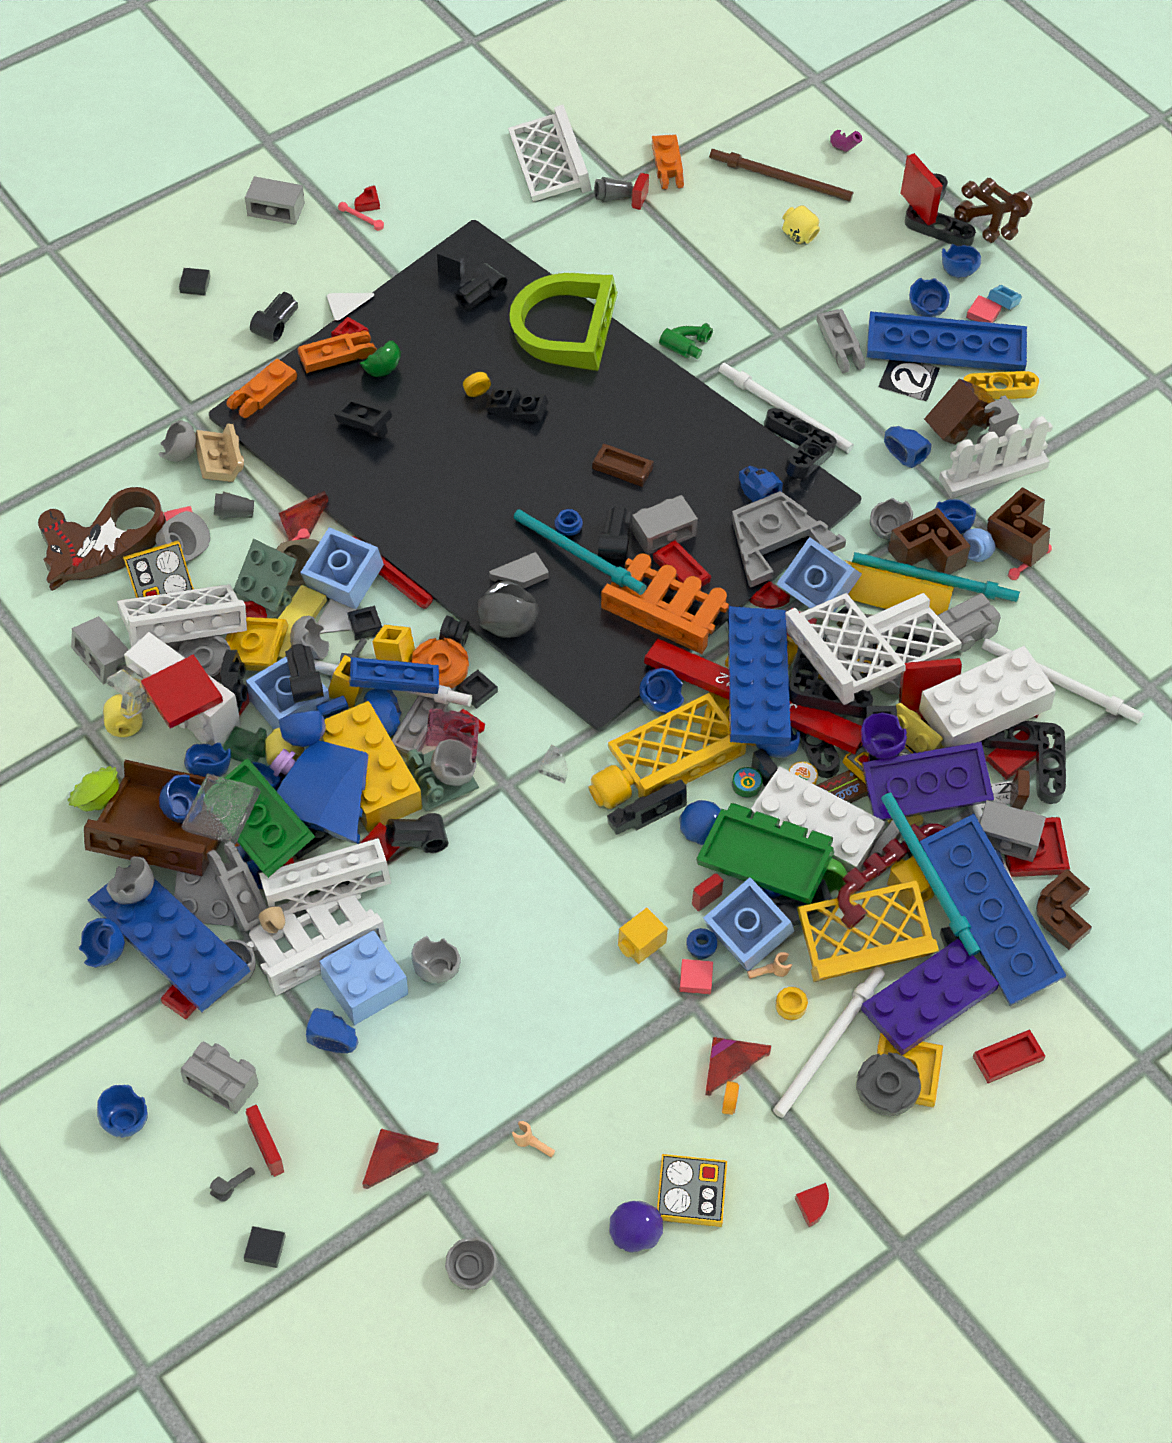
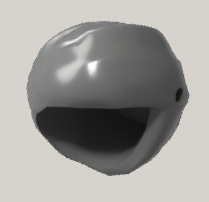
(507, 610)

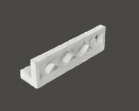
(324, 874)

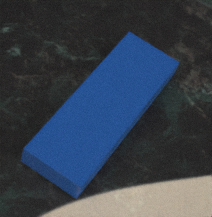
(394, 675)

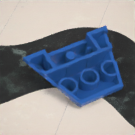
(327, 789)

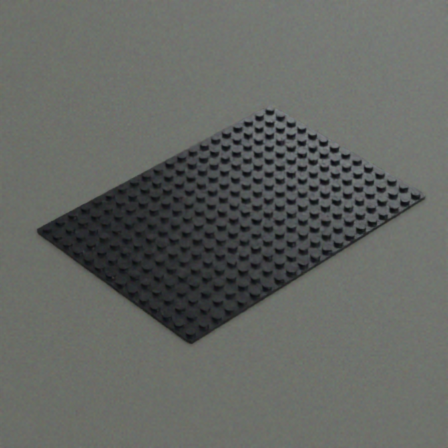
(453, 475)

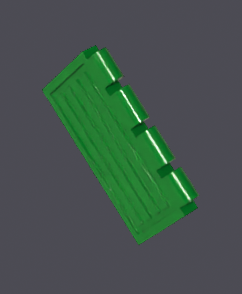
(770, 856)

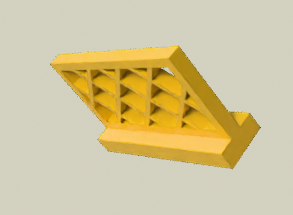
(694, 763)
(873, 957)

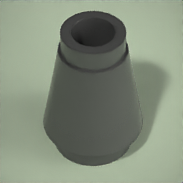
(612, 189)
(232, 506)

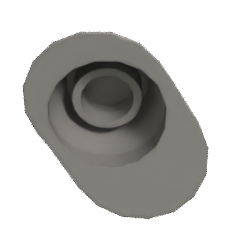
(188, 530)

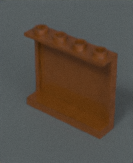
(138, 828)

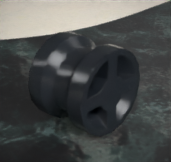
(455, 630)

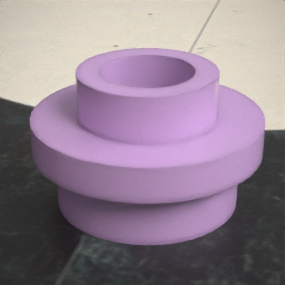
(283, 762)

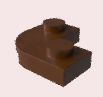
(1056, 910)

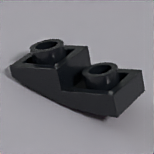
(513, 405)
(232, 673)

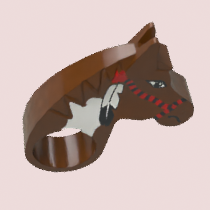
(96, 550)

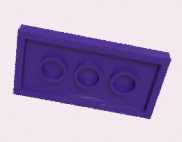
(929, 780)
(929, 997)

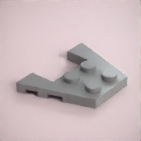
(771, 525)

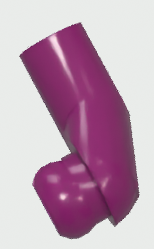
(845, 143)

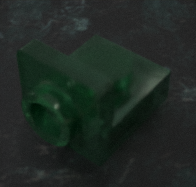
(246, 744)

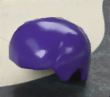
(883, 735)
(635, 1226)

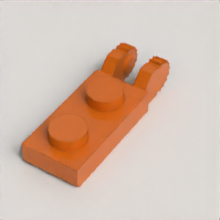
(667, 159)
(336, 350)
(262, 388)

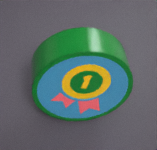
(747, 782)

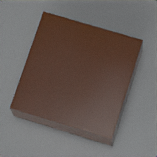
(1020, 789)

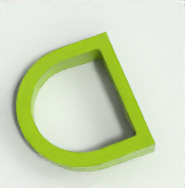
(572, 354)

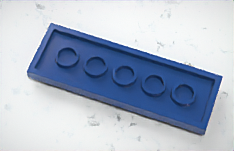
(947, 341)
(758, 676)
(994, 908)
(175, 944)

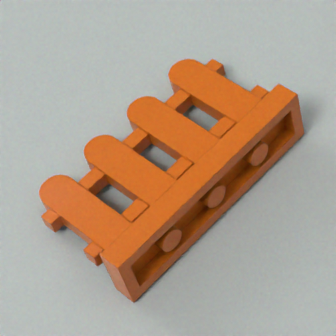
(663, 618)

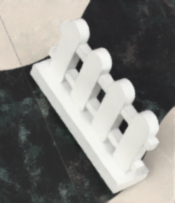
(993, 467)
(302, 961)

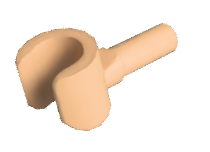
(775, 967)
(529, 1139)

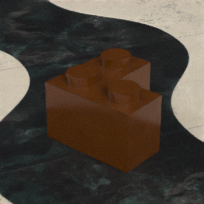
(959, 411)
(1019, 527)
(931, 538)

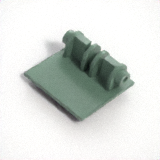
(265, 576)
(432, 789)

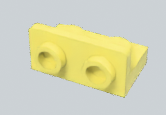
(919, 734)

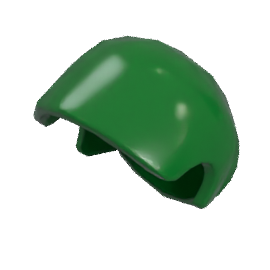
(383, 360)

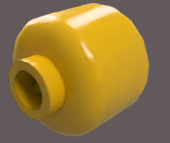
(611, 787)

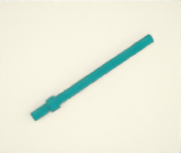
(618, 574)
(989, 589)
(959, 924)

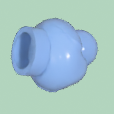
(981, 544)

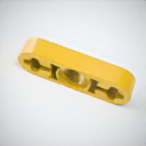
(1019, 379)

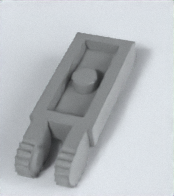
(840, 339)
(238, 887)

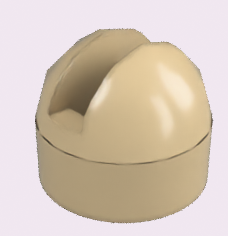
(272, 919)

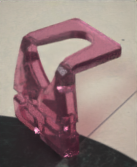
(448, 725)

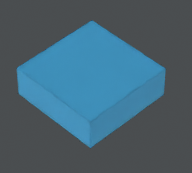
(1005, 296)

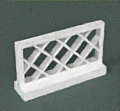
(570, 153)
(904, 618)
(194, 621)
(826, 661)

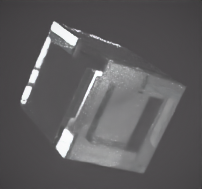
(134, 697)

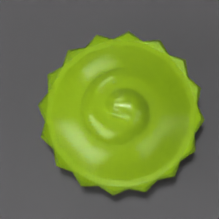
(95, 790)

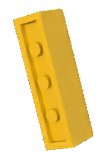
(888, 589)

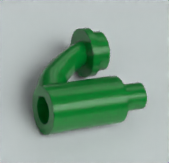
(678, 343)

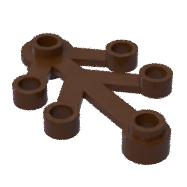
(1017, 203)

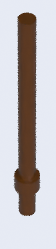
(735, 160)

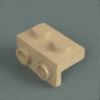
(219, 454)

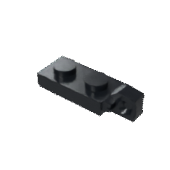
(649, 808)

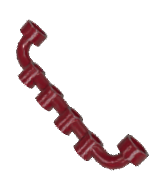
(875, 866)

